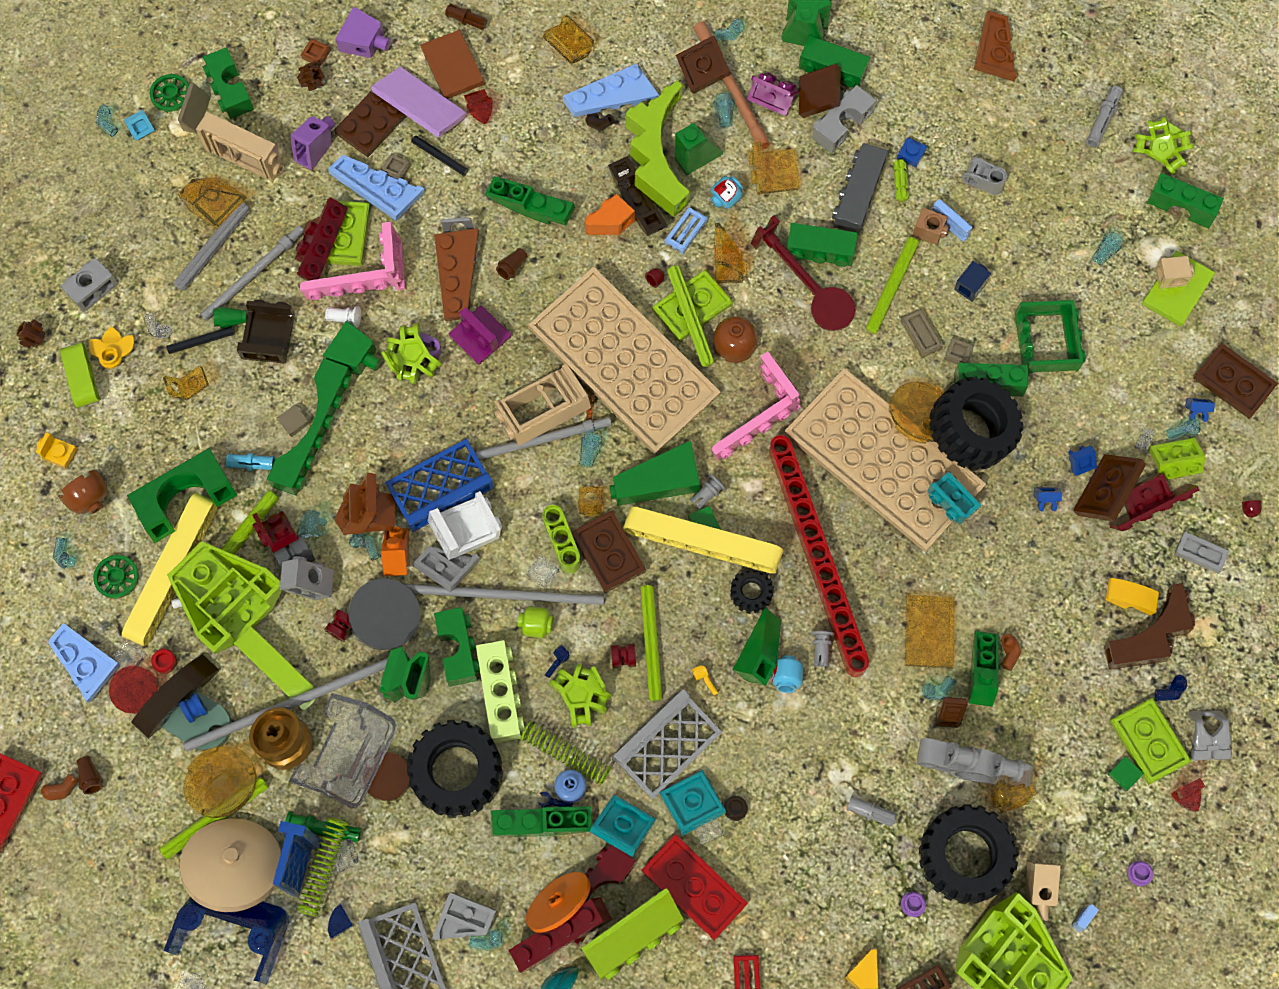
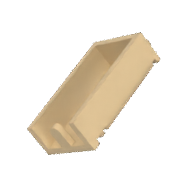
(240, 147)
(571, 391)

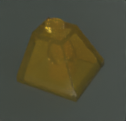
(211, 199)
(728, 258)

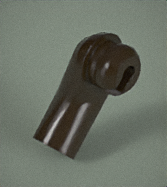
(599, 124)

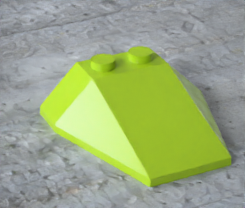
(223, 594)
(1011, 951)

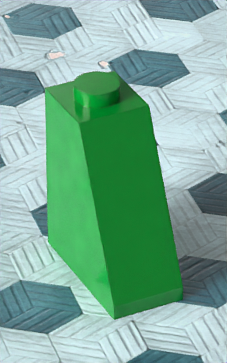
(694, 148)

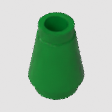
(228, 317)

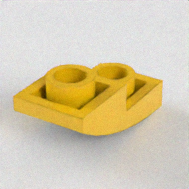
(1131, 594)

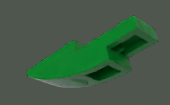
(529, 203)
(541, 822)

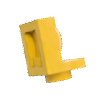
(55, 450)

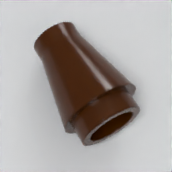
(510, 265)
(88, 776)

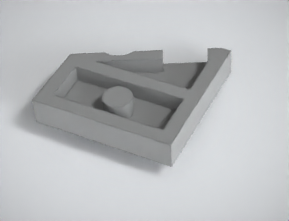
(444, 571)
(463, 918)

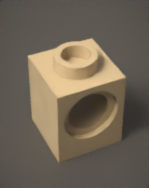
(1174, 272)

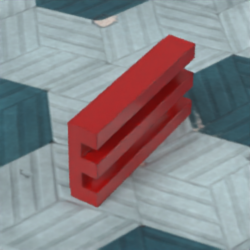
(746, 958)

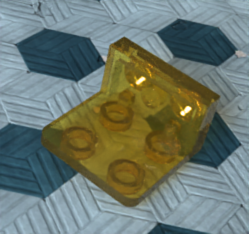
(773, 170)

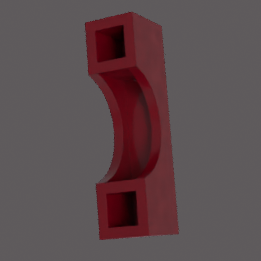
(612, 868)
(543, 945)

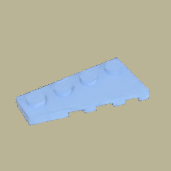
(617, 89)
(384, 192)

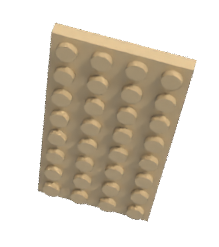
(624, 360)
(858, 444)

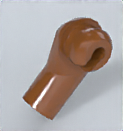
(1012, 651)
(59, 791)

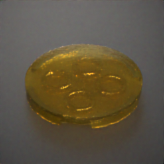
(911, 410)
(219, 782)

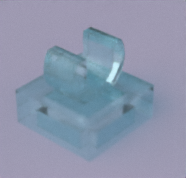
(309, 524)

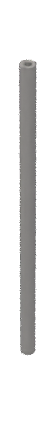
(507, 594)
(288, 704)

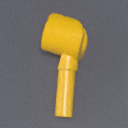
(700, 672)

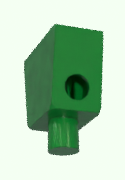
(353, 350)

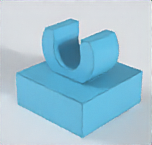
(139, 125)

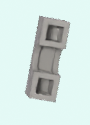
(853, 105)

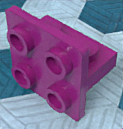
(772, 93)
(479, 334)

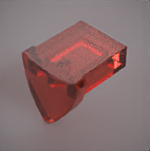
(479, 105)
(1189, 795)

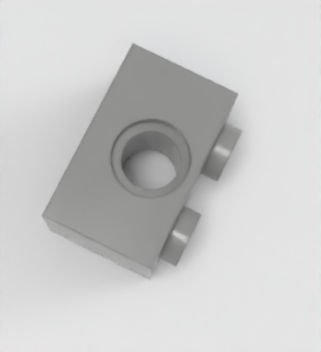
(88, 295)
(306, 578)

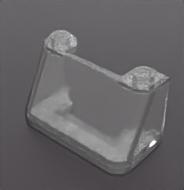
(349, 753)

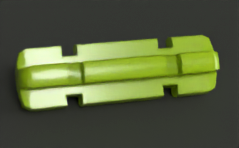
(900, 180)

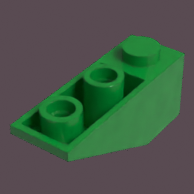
(760, 651)
(984, 669)

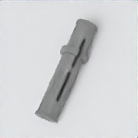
(1107, 110)

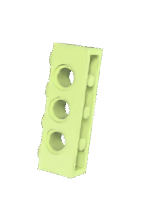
(489, 655)

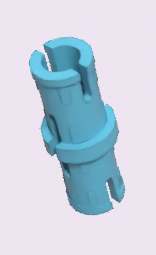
(249, 461)

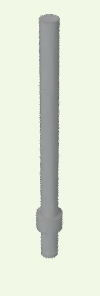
(284, 243)
(587, 426)

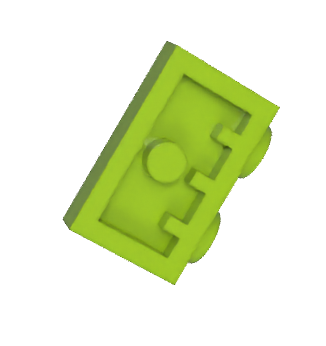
(1178, 458)

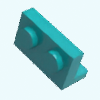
(953, 498)

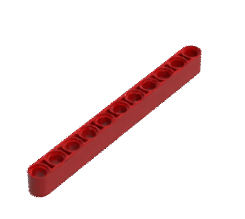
(816, 565)

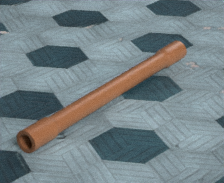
(755, 130)

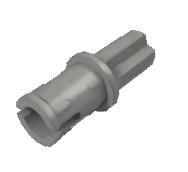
(871, 811)

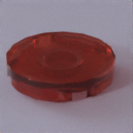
(132, 688)

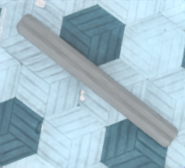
(210, 247)

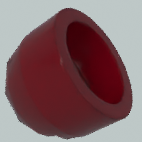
(655, 277)
(1252, 508)

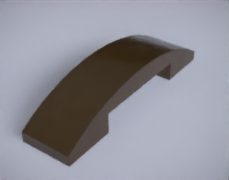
(646, 214)
(176, 689)

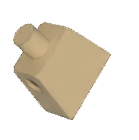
(1045, 877)

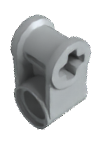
(983, 176)

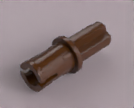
(465, 16)

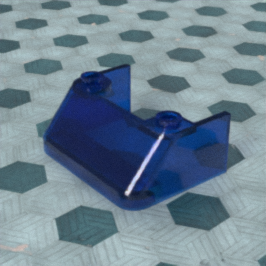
(265, 920)

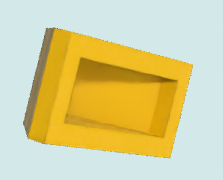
(865, 973)

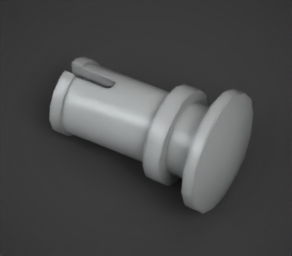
(708, 491)
(822, 647)

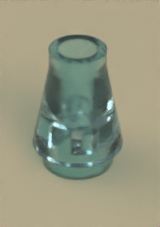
(724, 108)
(1109, 245)
(590, 447)

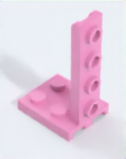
(357, 283)
(763, 422)

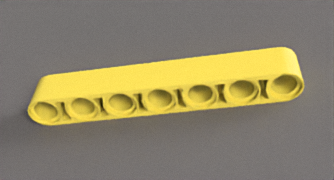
(703, 540)
(158, 589)

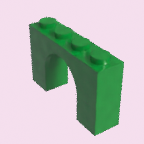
(153, 498)

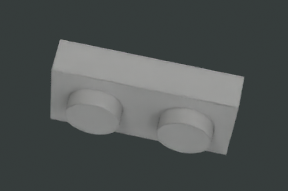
(1201, 552)

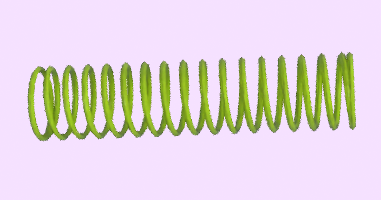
(601, 780)
(313, 910)

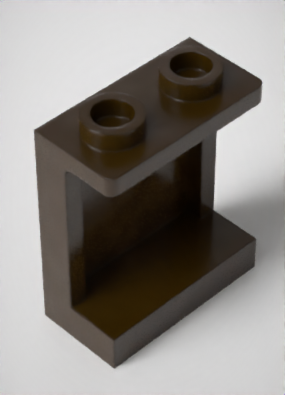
(267, 332)

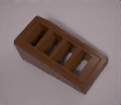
(951, 712)
(928, 974)

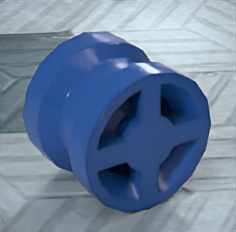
(193, 708)

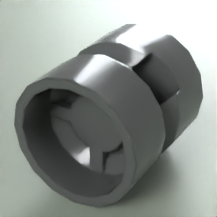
(296, 548)

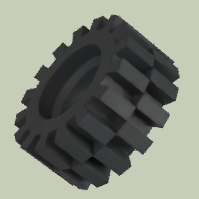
(741, 600)

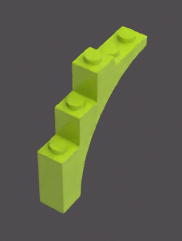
(654, 174)

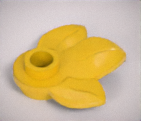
(111, 345)

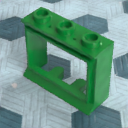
(1072, 335)

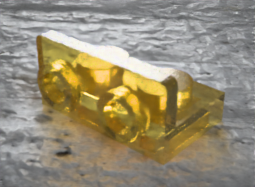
(1018, 797)

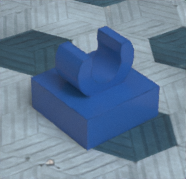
(1199, 406)
(1082, 460)
(1047, 494)

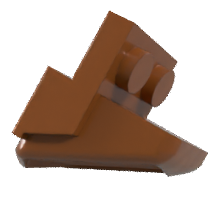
(366, 508)

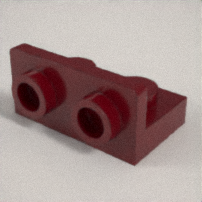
(275, 531)

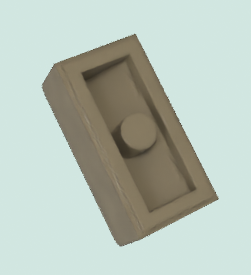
(193, 108)

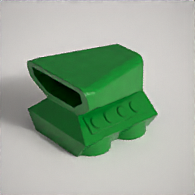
(806, 19)
(405, 675)

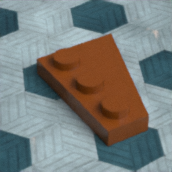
(994, 48)

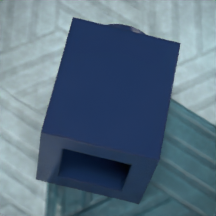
(972, 281)

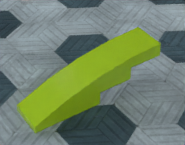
(273, 665)

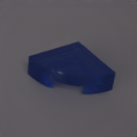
(339, 922)

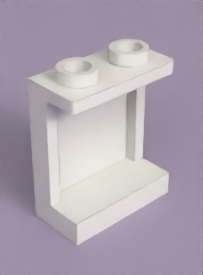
(465, 526)

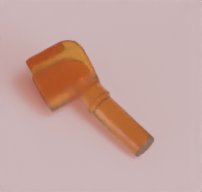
(592, 398)

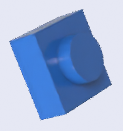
(912, 152)

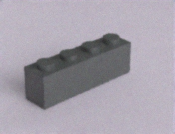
(860, 188)

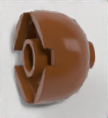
(735, 339)
(85, 494)

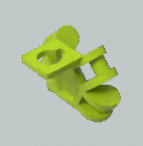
(1164, 145)
(410, 353)
(579, 692)

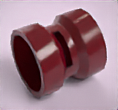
(339, 626)
(623, 655)

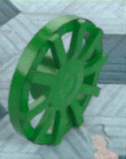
(169, 92)
(116, 576)

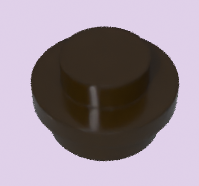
(735, 808)

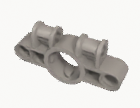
(973, 763)

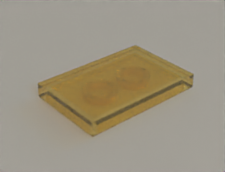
(929, 631)

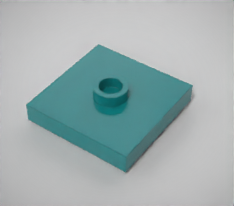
(692, 802)
(622, 825)

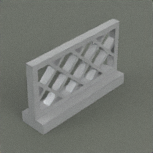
(653, 727)
(376, 952)

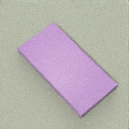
(419, 101)

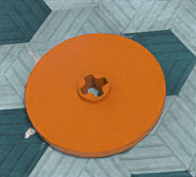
(558, 902)

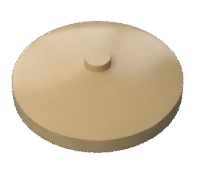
(230, 865)

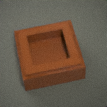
(315, 52)

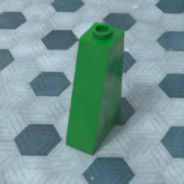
(658, 478)

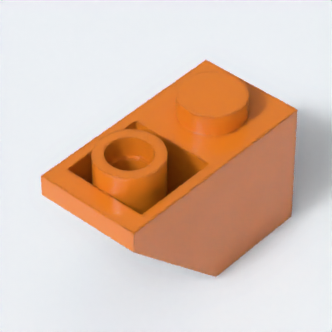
(611, 218)
(395, 552)

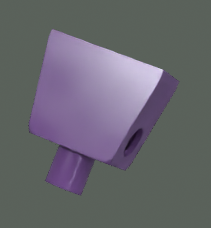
(361, 35)
(311, 141)

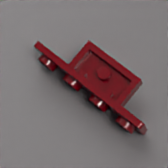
(319, 240)
(1150, 497)

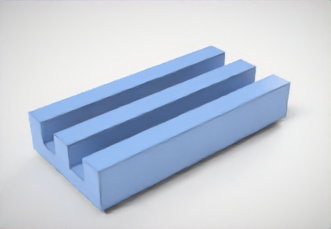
(956, 224)
(677, 244)

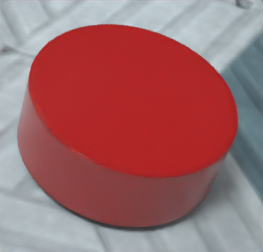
(164, 661)

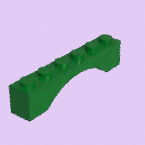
(291, 468)

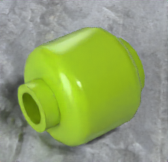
(535, 622)

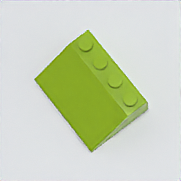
(633, 934)

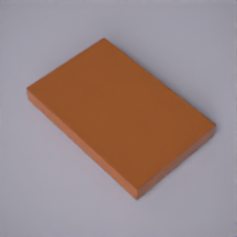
(452, 64)

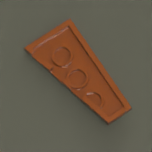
(456, 261)

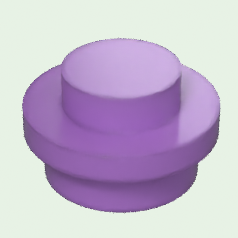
(1140, 873)
(913, 904)

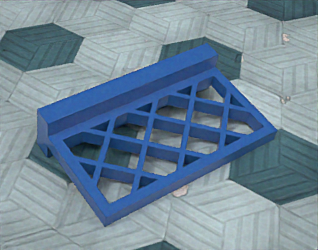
(455, 497)
(294, 857)

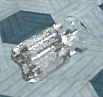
(1144, 440)

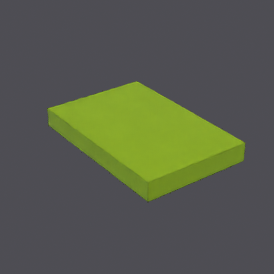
(351, 238)
(708, 301)
(1178, 302)
(1150, 741)

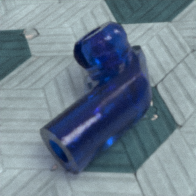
(1174, 690)

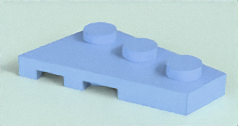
(83, 661)

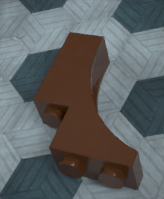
(1152, 644)

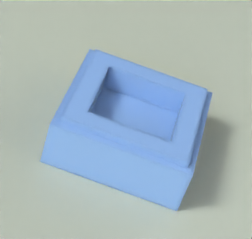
(1085, 918)

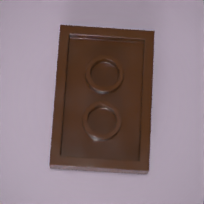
(369, 124)
(1235, 380)
(1109, 487)
(608, 551)

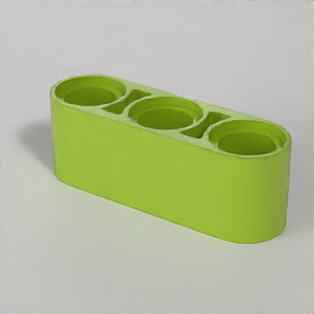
(79, 375)
(557, 529)

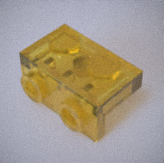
(569, 40)

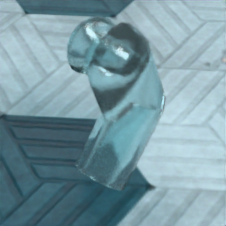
(731, 32)
(103, 120)
(1188, 427)
(366, 542)
(60, 555)
(938, 692)
(487, 944)

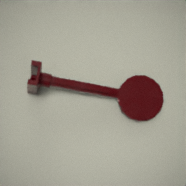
(830, 307)

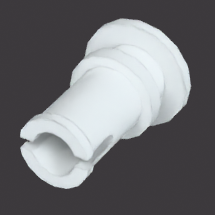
(350, 315)

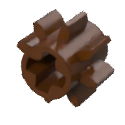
(310, 76)
(30, 333)

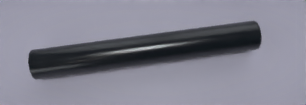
(439, 155)
(199, 340)

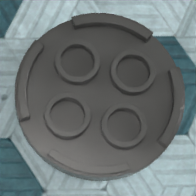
(383, 614)

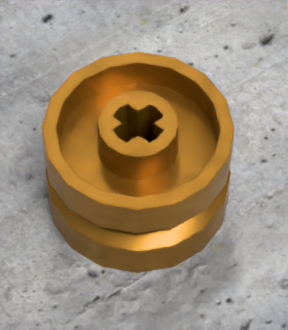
(280, 738)

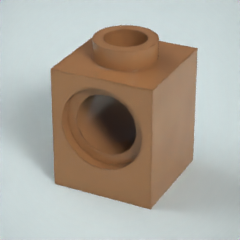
(933, 218)

